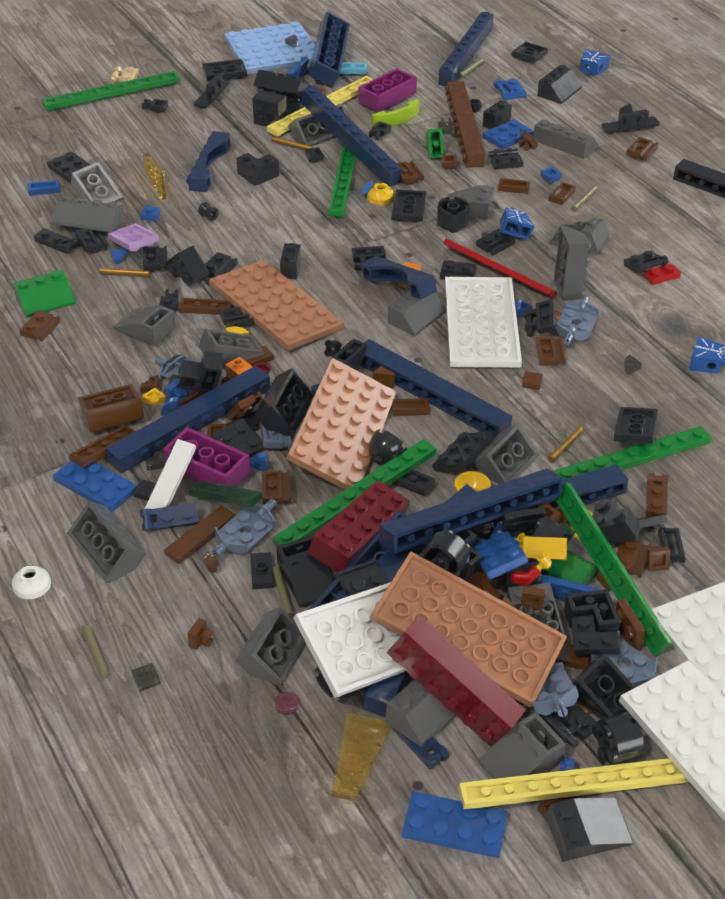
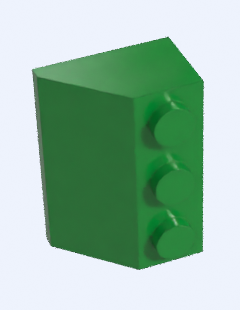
(43, 293)
(573, 569)

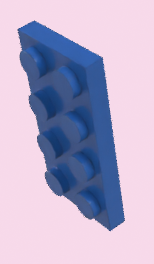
(95, 484)
(449, 825)

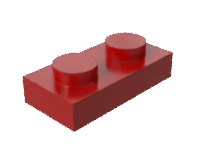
(661, 274)

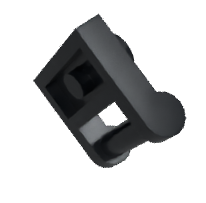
(644, 261)

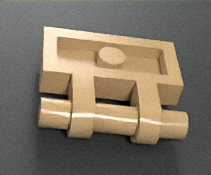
(123, 75)

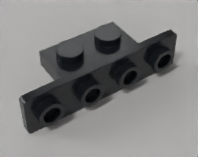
(212, 90)
(631, 121)

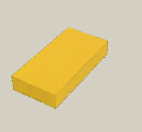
(554, 547)

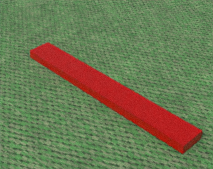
(488, 262)

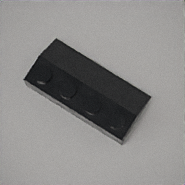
(284, 403)

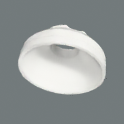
(31, 587)

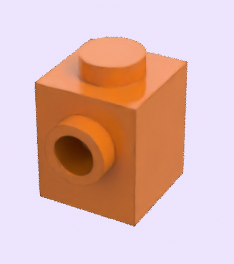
(236, 367)

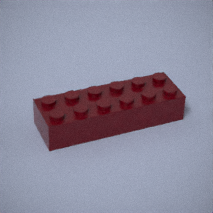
(356, 526)
(456, 681)

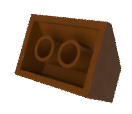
(111, 408)

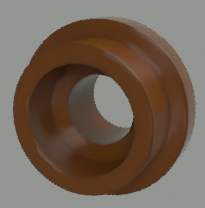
(210, 561)

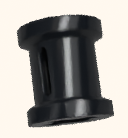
(208, 211)

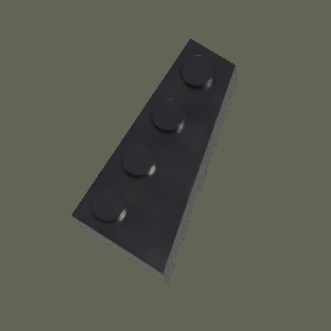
(281, 84)

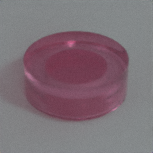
(286, 703)

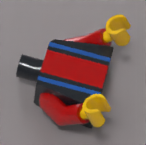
(527, 573)

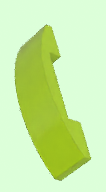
(397, 116)

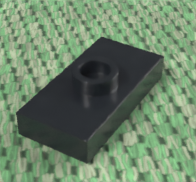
(261, 570)

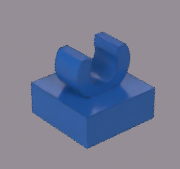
(173, 391)

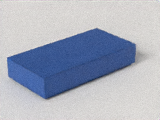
(43, 187)

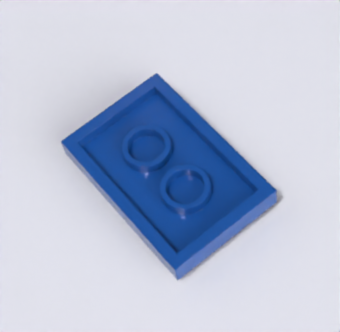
(506, 134)
(500, 554)

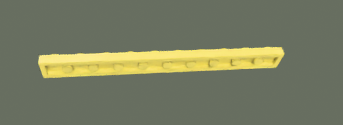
(337, 97)
(569, 783)

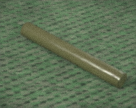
(471, 68)
(584, 198)
(282, 591)
(95, 652)

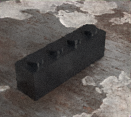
(700, 177)

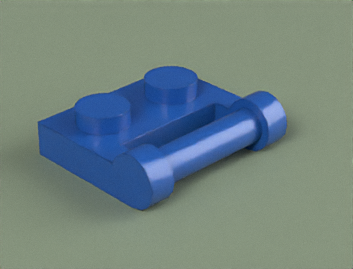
(513, 89)

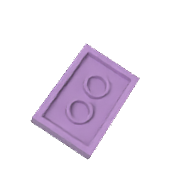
(133, 237)

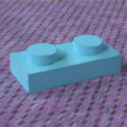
(353, 68)

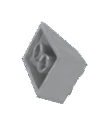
(95, 184)

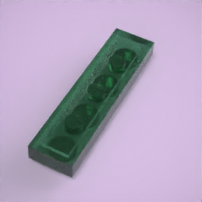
(225, 493)

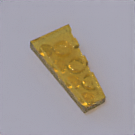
(156, 174)
(357, 753)

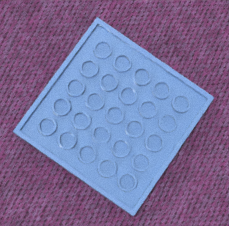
(267, 48)

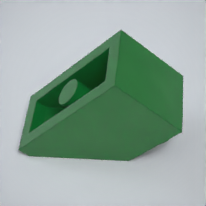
(434, 143)

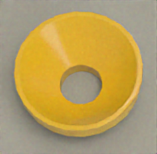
(380, 194)
(474, 479)

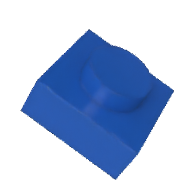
(550, 174)
(150, 213)

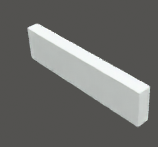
(171, 475)

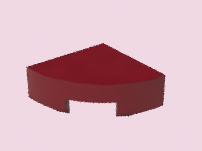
(266, 367)

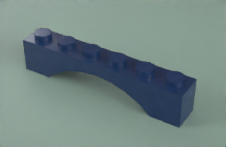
(216, 146)
(381, 269)

